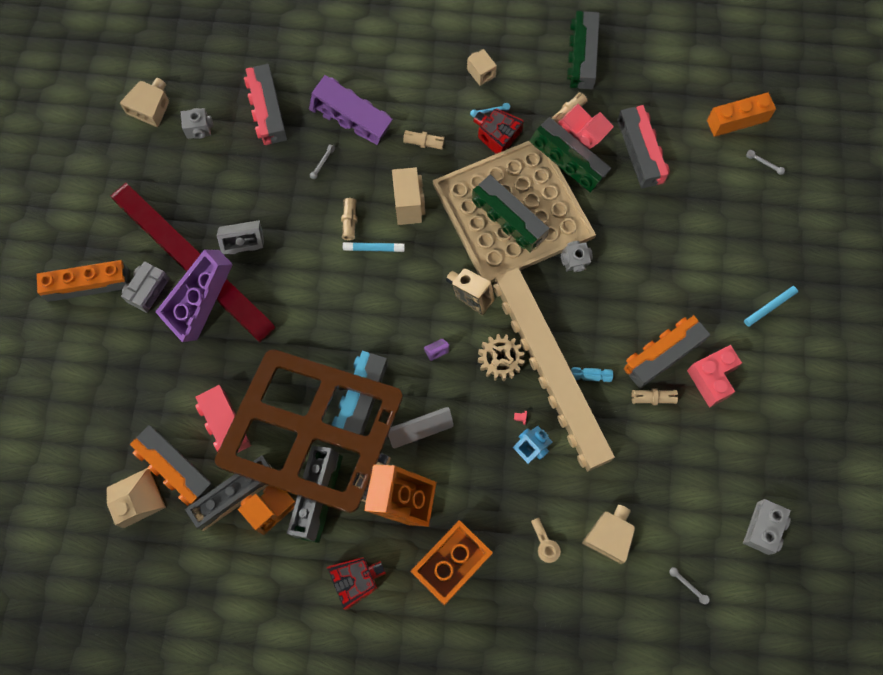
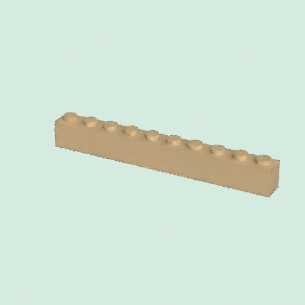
(553, 370)

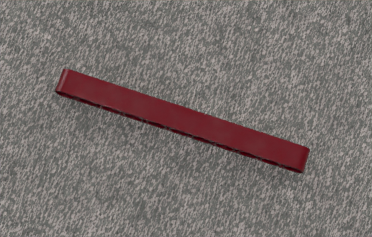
(185, 255)

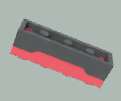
(266, 104)
(642, 146)

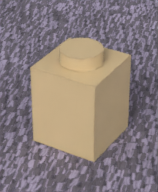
(481, 67)

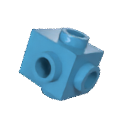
(533, 444)

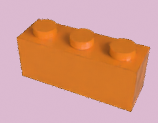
(741, 114)

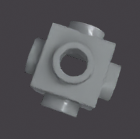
(196, 123)
(572, 262)

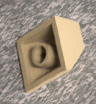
(134, 499)

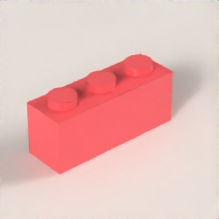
(218, 414)

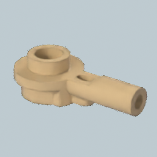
(548, 549)

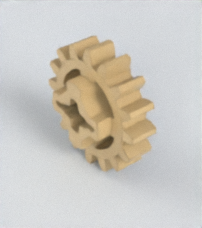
(494, 352)

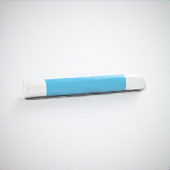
(389, 247)

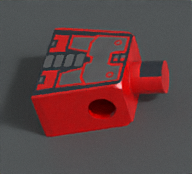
(498, 129)
(355, 580)

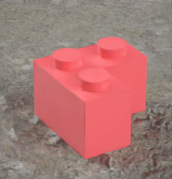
(584, 128)
(710, 375)

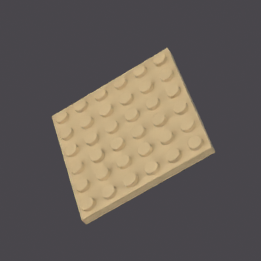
(537, 185)

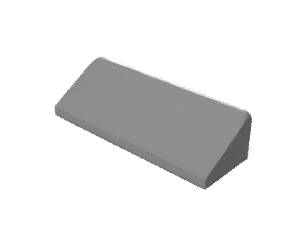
(420, 427)

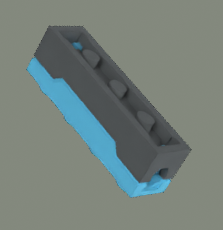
(356, 406)

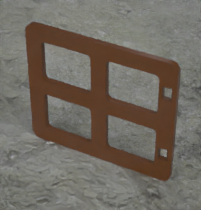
(309, 429)

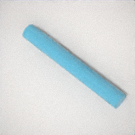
(770, 306)

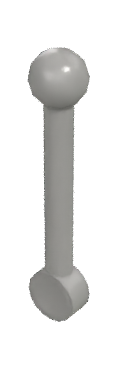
(330, 149)
(751, 154)
(704, 599)

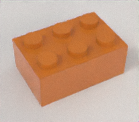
(400, 495)
(451, 562)

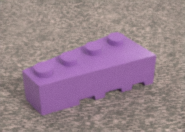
(349, 110)
(195, 295)

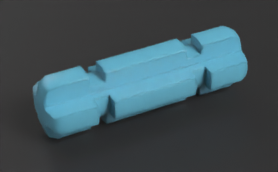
(592, 374)

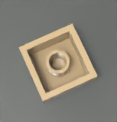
(408, 196)

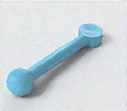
(506, 107)

